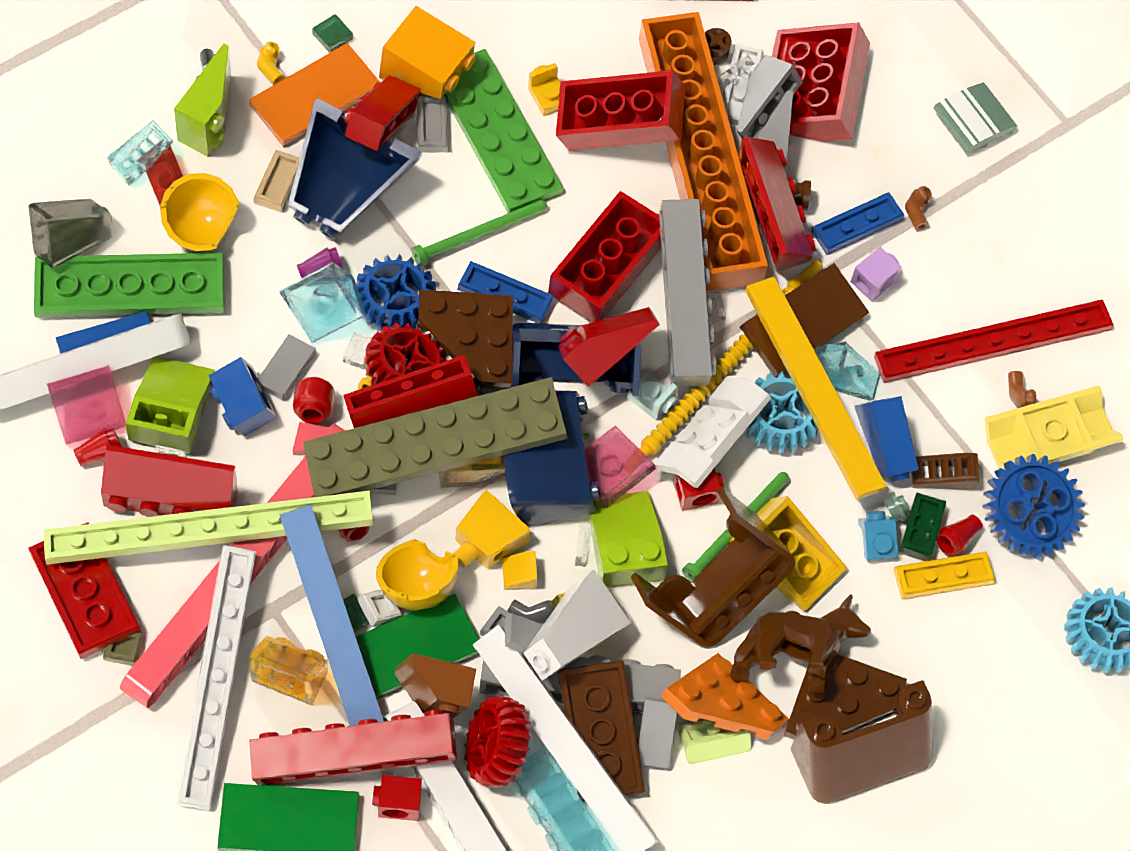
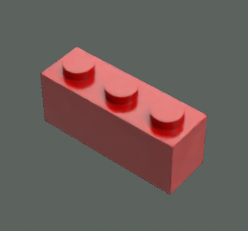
(381, 112)

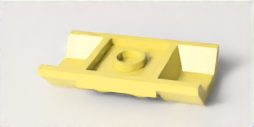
(1053, 428)

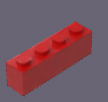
(412, 392)

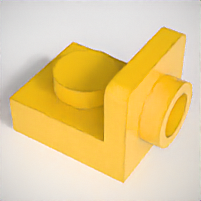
(545, 88)

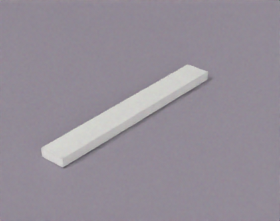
(215, 678)
(565, 743)

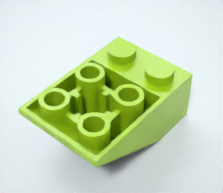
(169, 404)

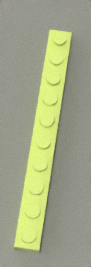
(200, 528)

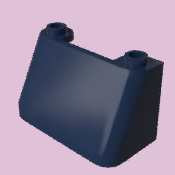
(554, 478)

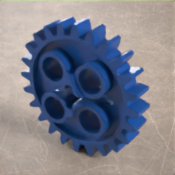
(1010, 490)

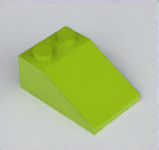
(204, 107)
(628, 540)

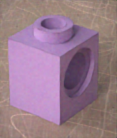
(876, 273)

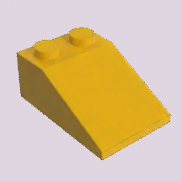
(814, 559)

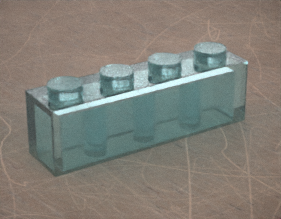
(557, 806)

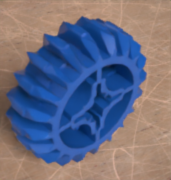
(385, 281)

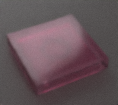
(86, 404)
(616, 465)

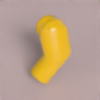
(267, 62)

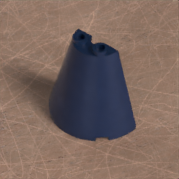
(341, 176)

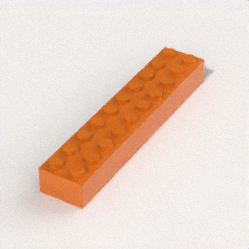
(706, 157)

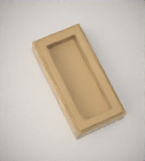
(277, 182)

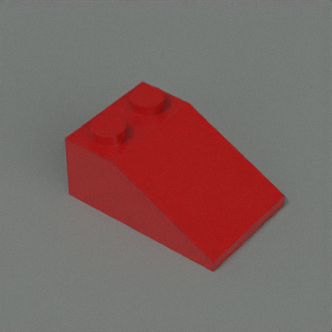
(603, 343)

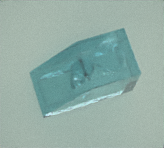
(848, 370)

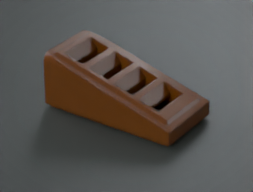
(955, 460)

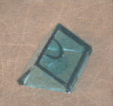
(324, 301)

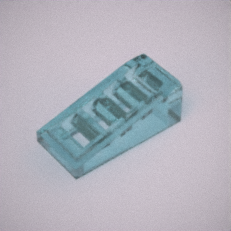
(139, 166)

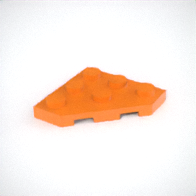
(730, 704)

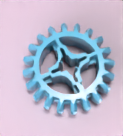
(797, 429)
(1084, 631)

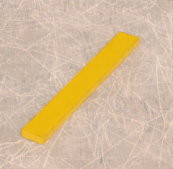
(815, 388)

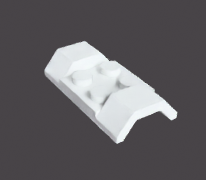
(712, 431)

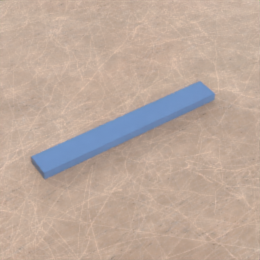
(330, 615)

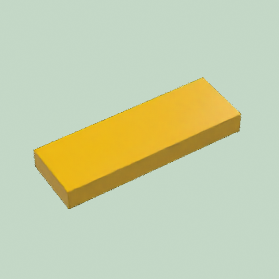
(944, 575)

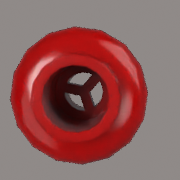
(313, 400)

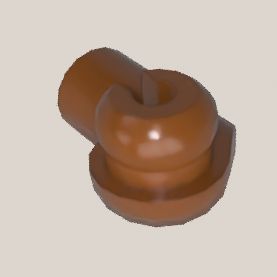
(916, 204)
(1017, 391)

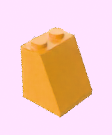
(427, 54)

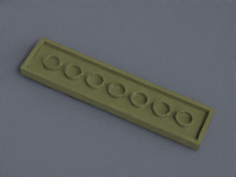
(435, 439)

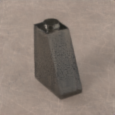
(67, 228)

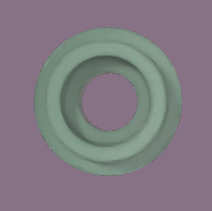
(897, 507)

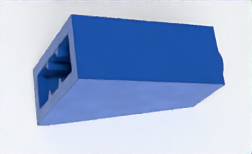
(888, 437)

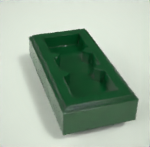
(922, 526)

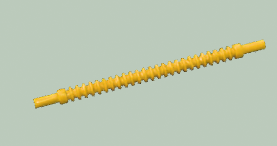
(652, 443)

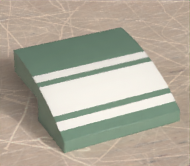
(975, 116)

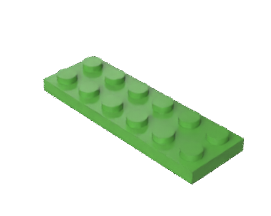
(501, 136)
(130, 285)

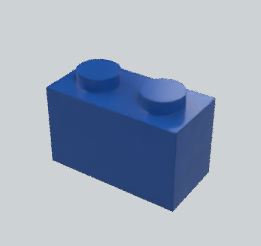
(241, 396)

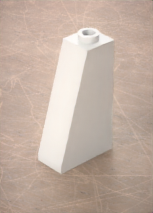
(576, 626)

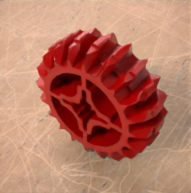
(390, 348)
(497, 741)

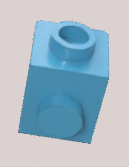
(879, 535)

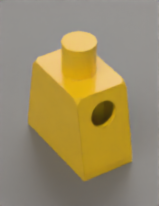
(489, 533)

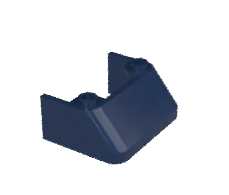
(539, 357)

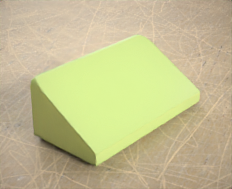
(705, 742)

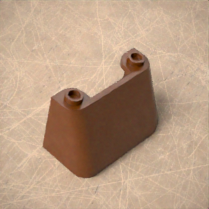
(852, 763)

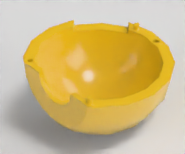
(198, 211)
(416, 576)

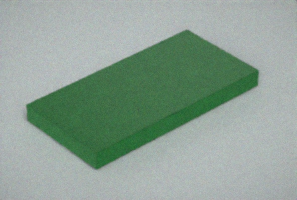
(430, 632)
(286, 819)

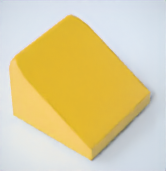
(520, 571)

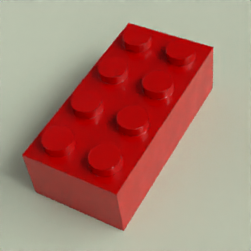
(620, 110)
(607, 258)

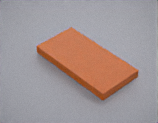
(335, 78)

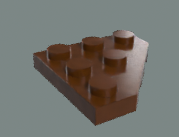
(472, 327)
(851, 697)

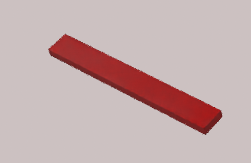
(993, 341)

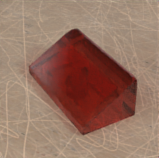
(163, 173)

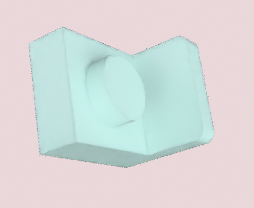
(654, 396)

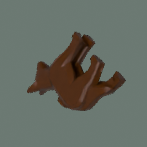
(800, 637)

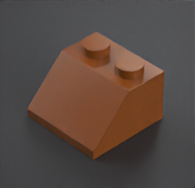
(437, 683)

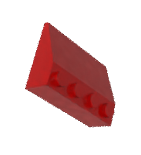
(832, 72)
(775, 204)

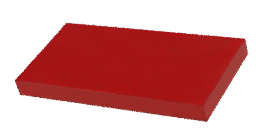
(87, 601)

